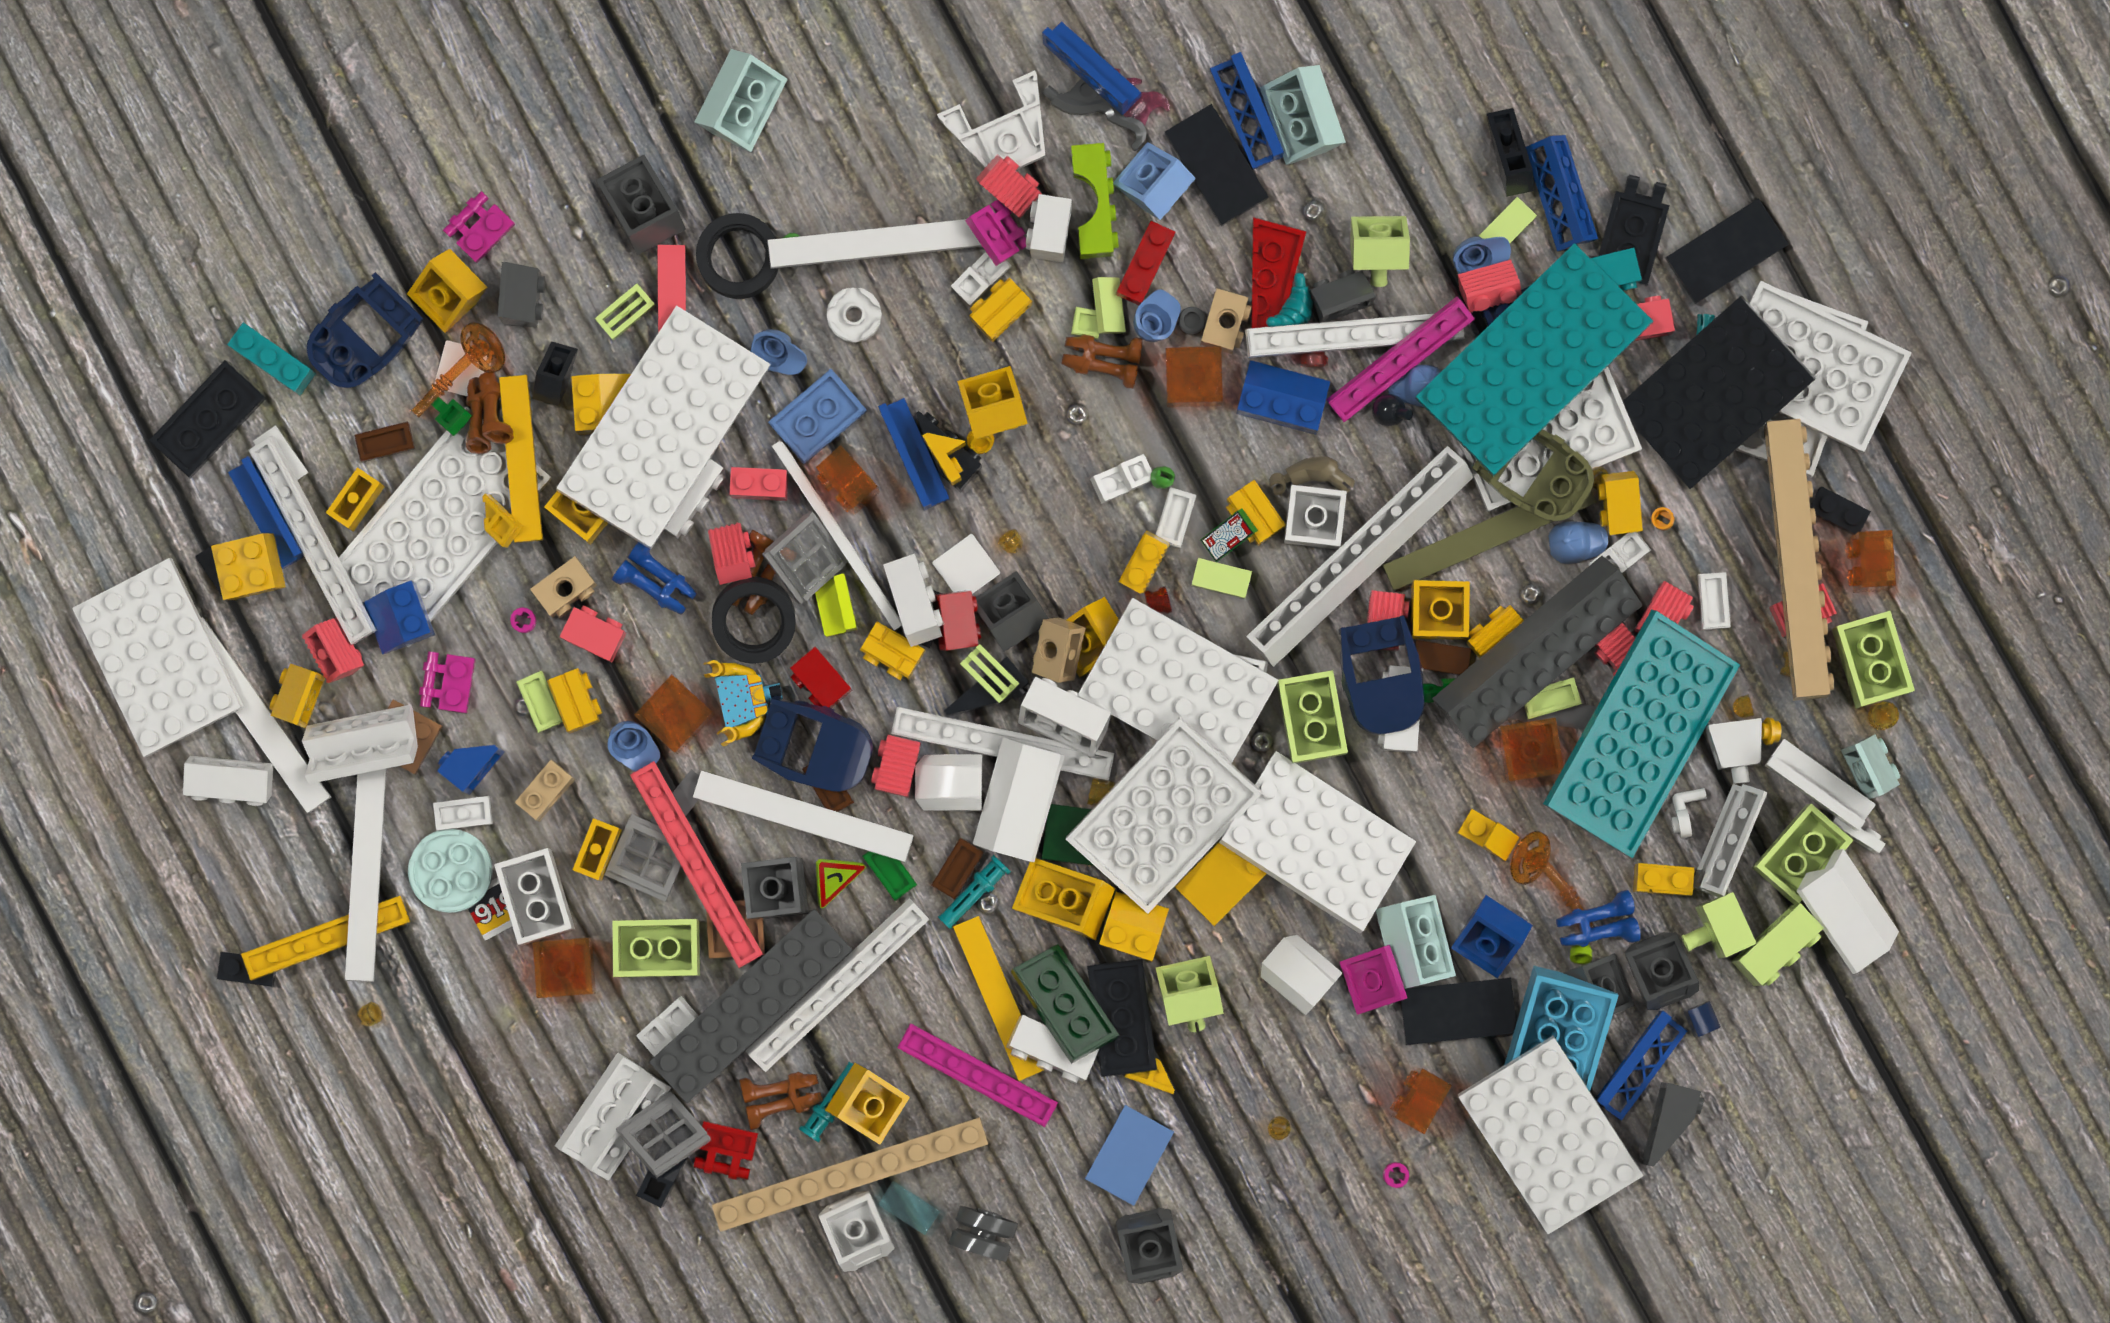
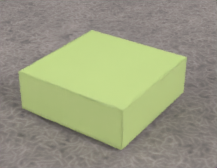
(1085, 323)

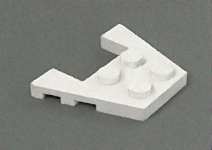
(1014, 134)

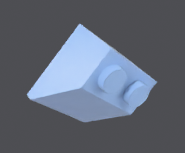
(1154, 180)

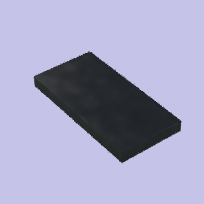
(1216, 164)
(1726, 251)
(207, 419)
(1123, 998)
(1458, 1011)

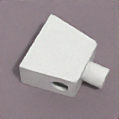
(1736, 746)

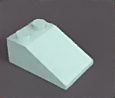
(1871, 767)

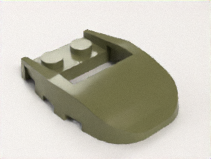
(1558, 487)

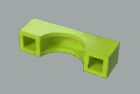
(1089, 166)

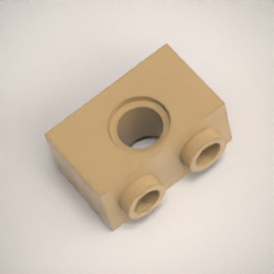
(1231, 305)
(547, 589)
(1068, 640)
(545, 790)

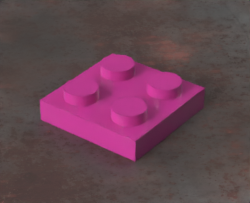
(1373, 979)

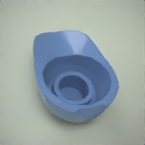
(1480, 252)
(1156, 316)
(778, 350)
(1413, 383)
(1577, 541)
(632, 745)

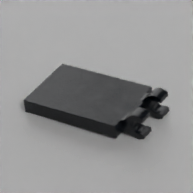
(1636, 223)

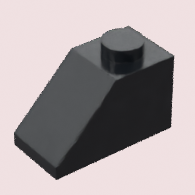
(554, 373)

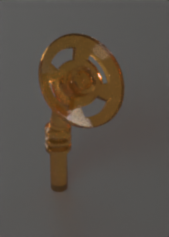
(472, 355)
(1538, 862)

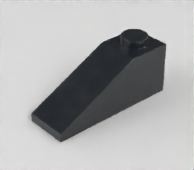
(1510, 152)
(979, 698)

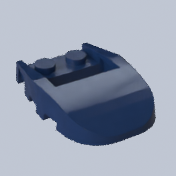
(341, 353)
(1388, 702)
(839, 752)

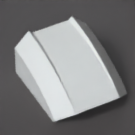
(949, 782)
(1299, 973)
(856, 1231)

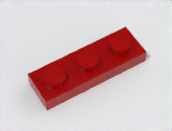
(1145, 263)

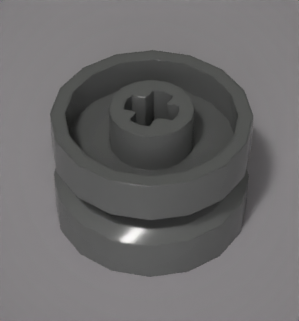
(983, 1233)

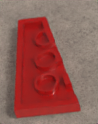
(1274, 265)

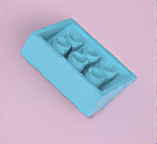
(1570, 1011)

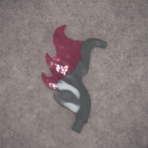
(1085, 100)

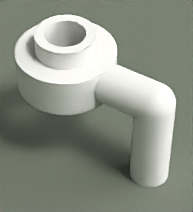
(1681, 823)

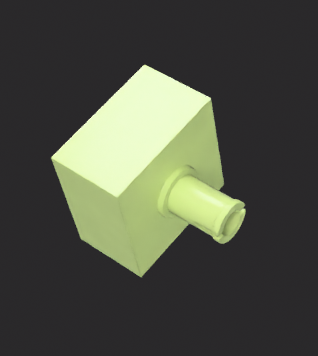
(1379, 245)
(1722, 925)
(1189, 992)

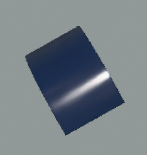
(1702, 1019)

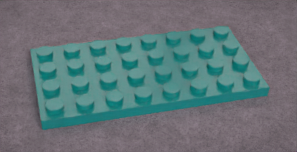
(1534, 359)
(1641, 734)

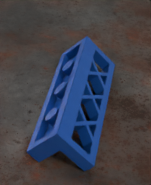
(1091, 67)
(1256, 106)
(1568, 185)
(914, 453)
(265, 510)
(1633, 1058)

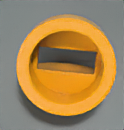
(1666, 513)

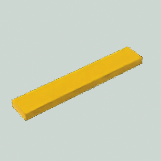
(521, 457)
(317, 941)
(993, 988)

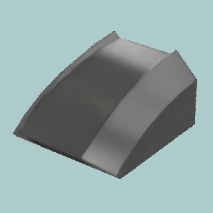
(1662, 970)
(1149, 1245)

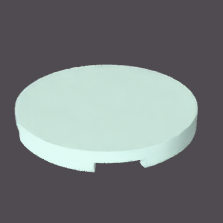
(450, 870)

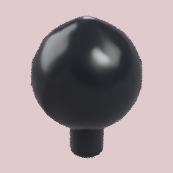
(1390, 410)

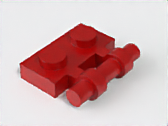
(730, 1142)

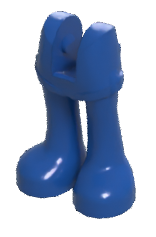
(629, 574)
(1625, 928)

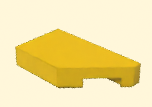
(499, 522)
(1156, 1078)

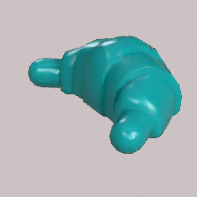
(1296, 308)

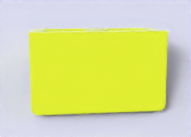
(836, 607)

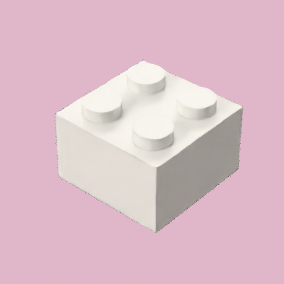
(1051, 227)
(1315, 517)

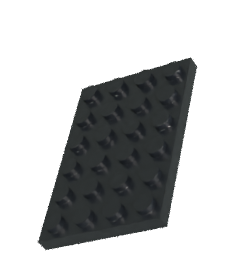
(1716, 392)

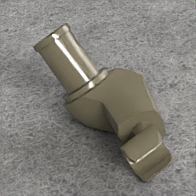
(1312, 468)

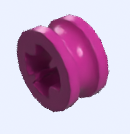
(520, 612)
(1390, 1181)

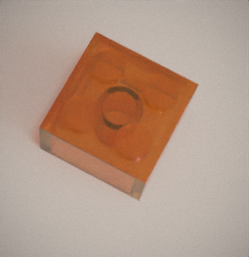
(1193, 376)
(847, 479)
(1871, 561)
(674, 714)
(1530, 750)
(564, 968)
(1420, 1100)

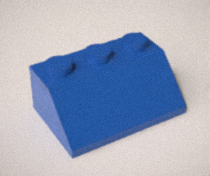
(1283, 397)

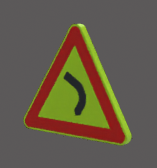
(834, 877)

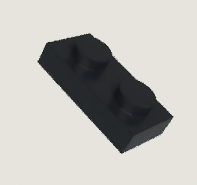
(1839, 511)
(233, 969)

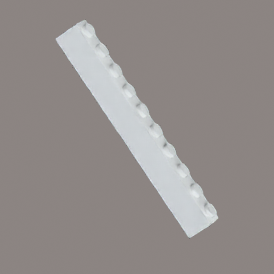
(1360, 556)

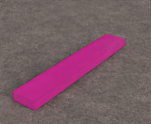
(1400, 359)
(977, 1075)

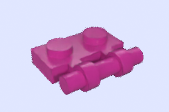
(484, 233)
(993, 235)
(455, 686)

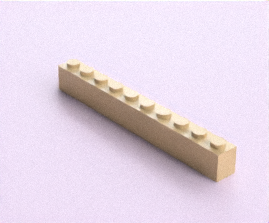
(1797, 559)
(850, 1174)

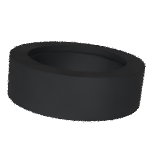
(704, 249)
(753, 653)

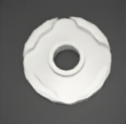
(859, 330)

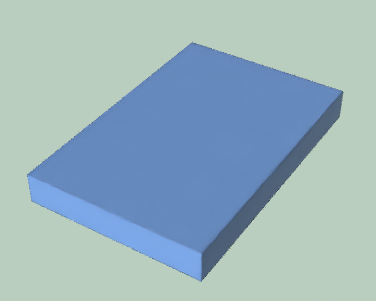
(817, 416)
(1129, 1155)

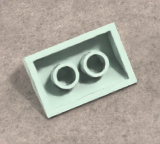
(741, 100)
(1302, 114)
(1417, 940)

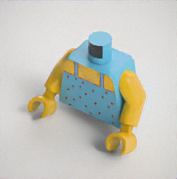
(741, 698)

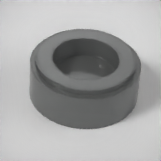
(1191, 320)

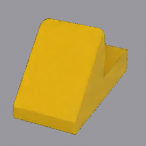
(943, 447)
(1488, 834)

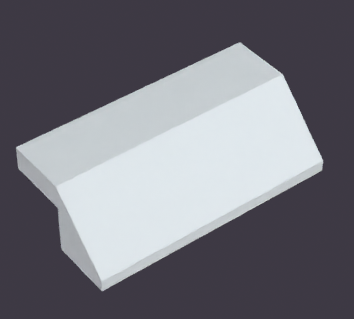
(360, 744)
(1820, 785)
(1018, 799)
(1728, 839)
(1848, 912)
(616, 1098)

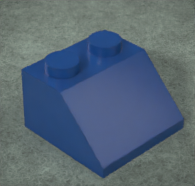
(399, 617)
(469, 765)
(1491, 936)

